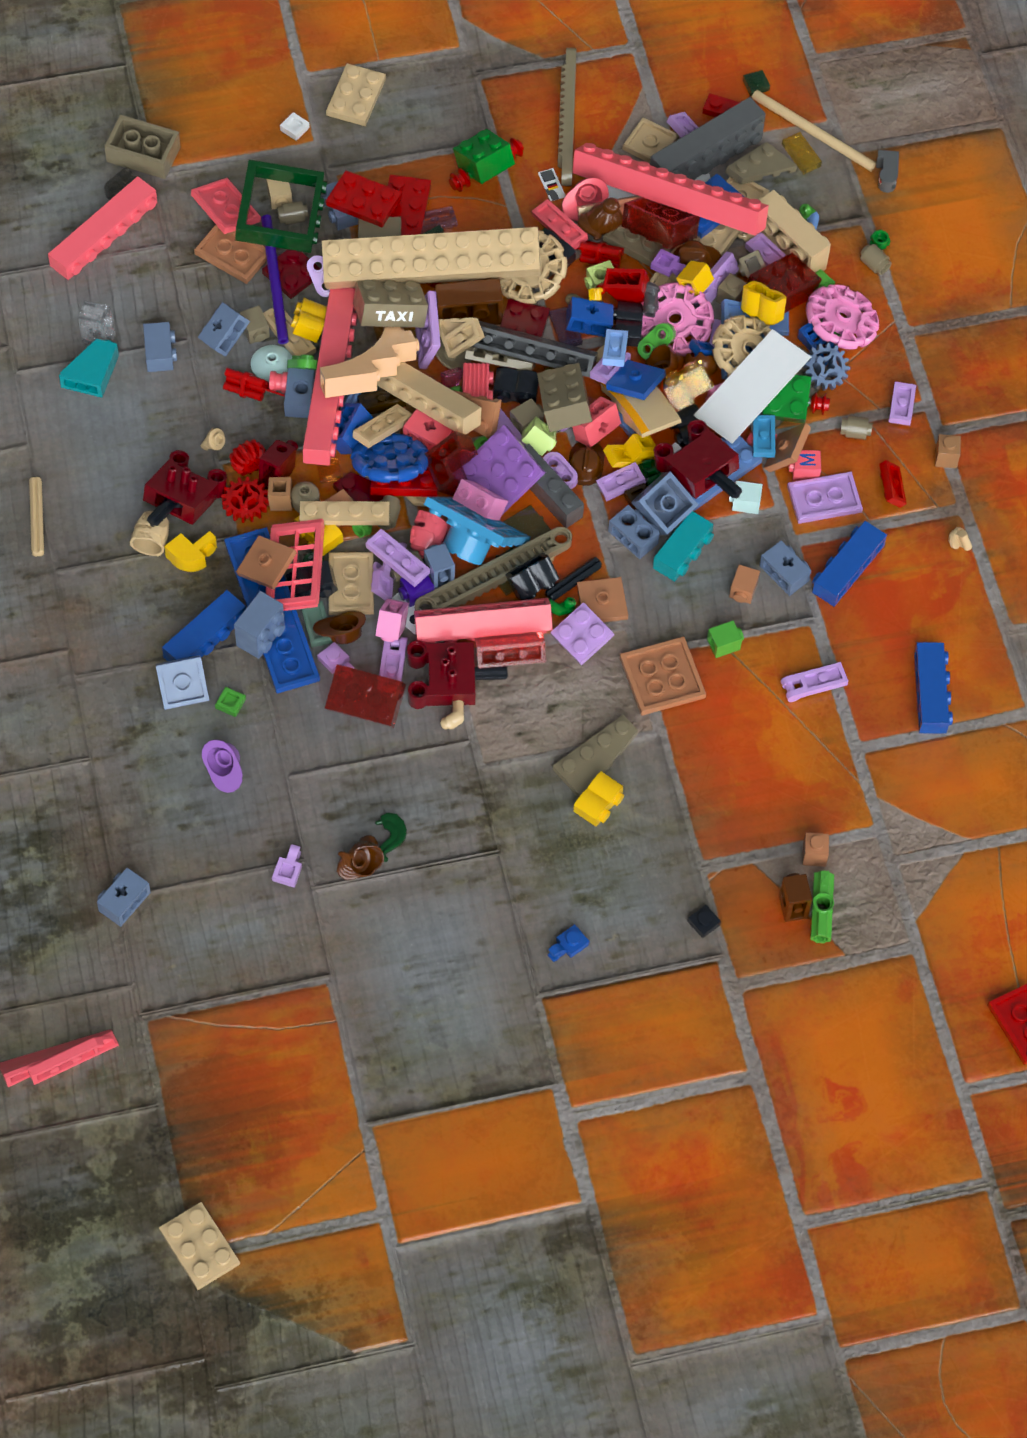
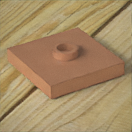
(788, 447)
(266, 562)
(604, 598)

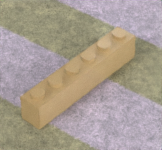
(432, 399)

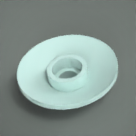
(261, 363)

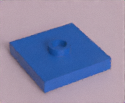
(635, 379)

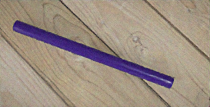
(275, 285)

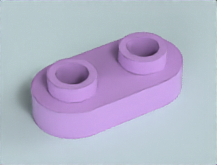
(317, 275)
(563, 468)

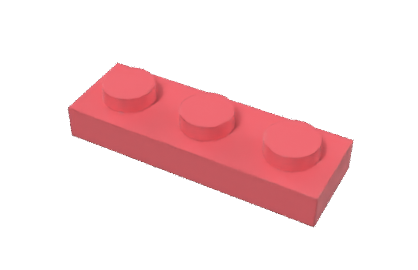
(559, 223)

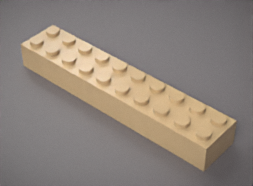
(432, 257)

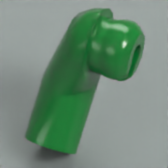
(563, 608)

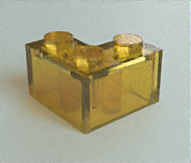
(687, 384)

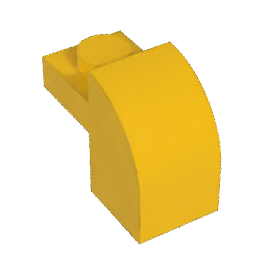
(634, 450)
(190, 556)

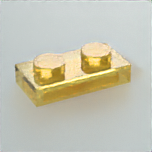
(801, 153)

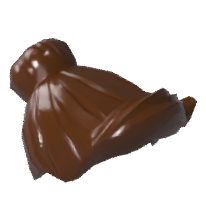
(601, 218)
(665, 358)
(361, 859)

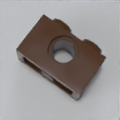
(795, 897)

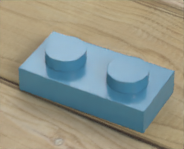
(764, 436)

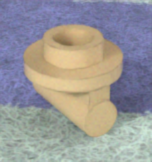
(214, 440)
(959, 538)

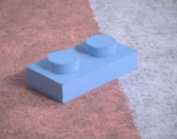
(615, 347)

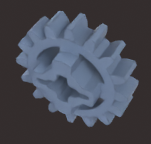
(833, 368)

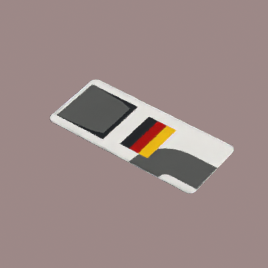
(551, 184)

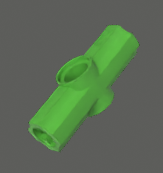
(822, 919)

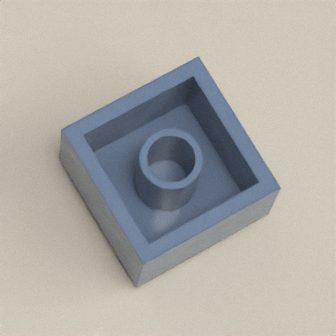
(665, 503)
(259, 625)

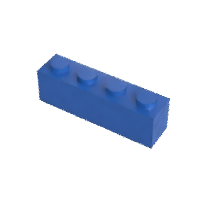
(849, 563)
(206, 629)
(932, 687)

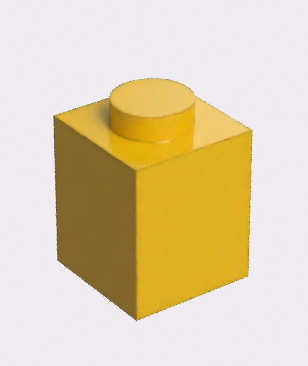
(697, 275)

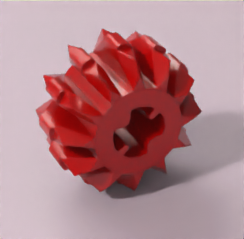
(246, 457)

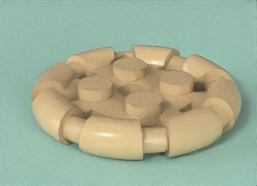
(547, 287)
(736, 342)

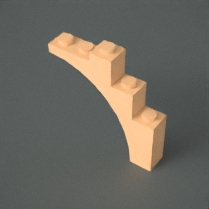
(365, 370)

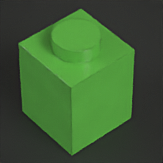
(725, 639)

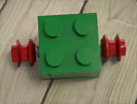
(483, 158)
(794, 400)

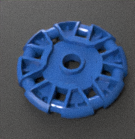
(391, 459)

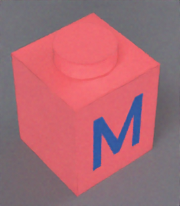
(807, 465)

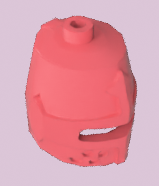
(427, 531)

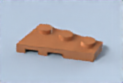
(489, 413)

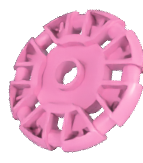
(844, 302)
(688, 314)

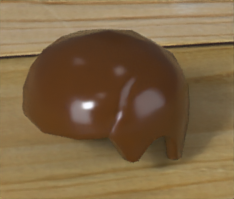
(708, 361)

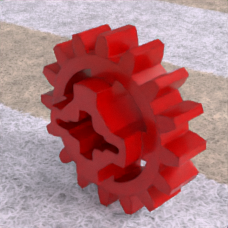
(234, 499)

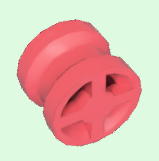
(278, 381)

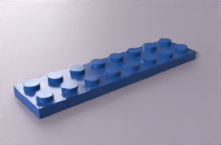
(290, 656)

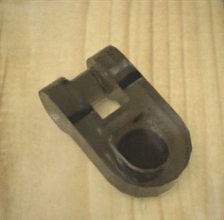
(117, 183)

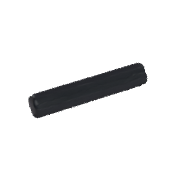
(571, 580)

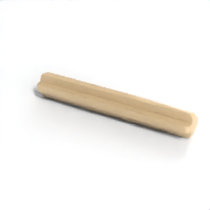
(36, 516)

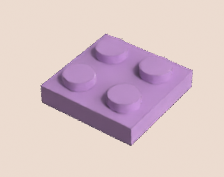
(582, 633)

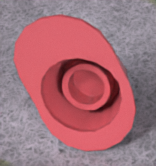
(584, 193)

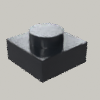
(704, 921)

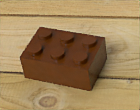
(471, 299)

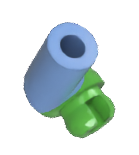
(809, 214)

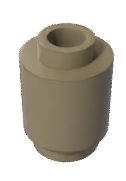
(292, 213)
(875, 259)
(856, 427)
(394, 511)

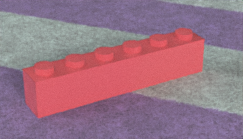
(103, 228)
(483, 620)

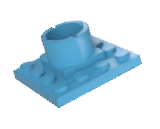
(472, 533)

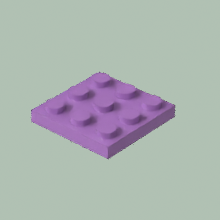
(504, 466)

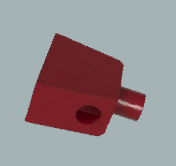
(277, 461)

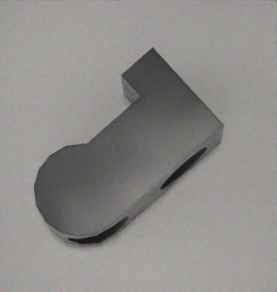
(889, 173)

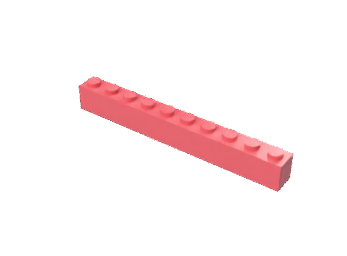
(671, 189)
(334, 349)

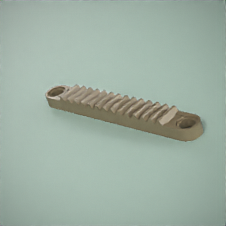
(566, 117)
(493, 573)

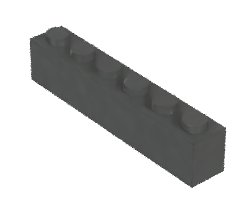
(535, 348)

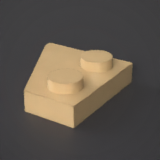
(459, 334)

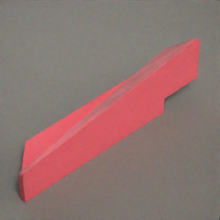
(56, 1059)

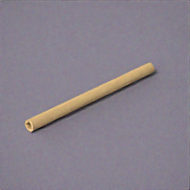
(814, 130)

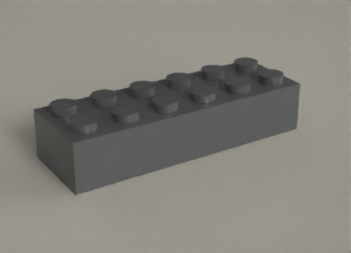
(714, 141)

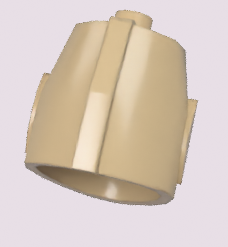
(149, 539)

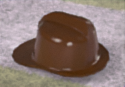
(696, 251)
(587, 463)
(341, 628)

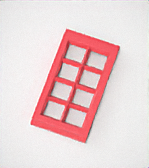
(297, 528)

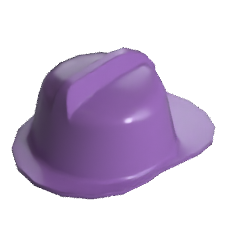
(223, 765)

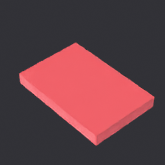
(222, 204)

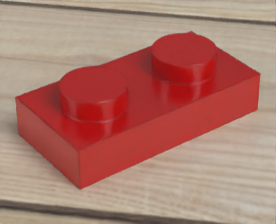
(717, 105)
(892, 484)

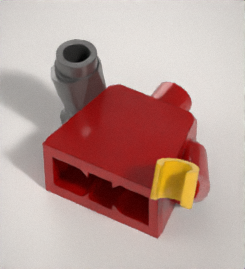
(628, 286)

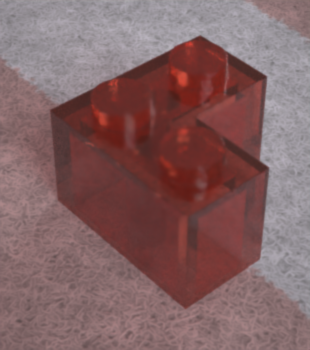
(447, 459)

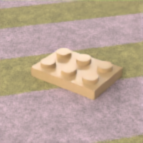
(356, 94)
(199, 1246)

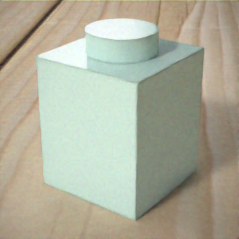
(749, 498)

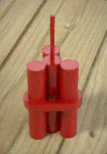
(600, 252)
(246, 384)

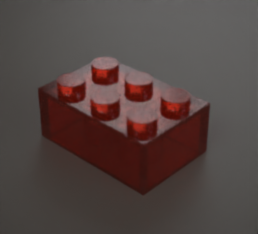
(659, 222)
(789, 277)
(365, 696)

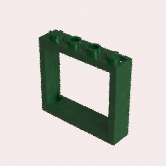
(276, 237)

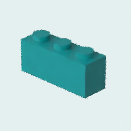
(683, 546)

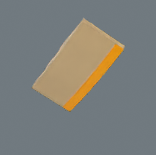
(645, 415)

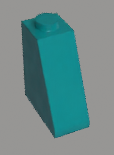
(91, 369)

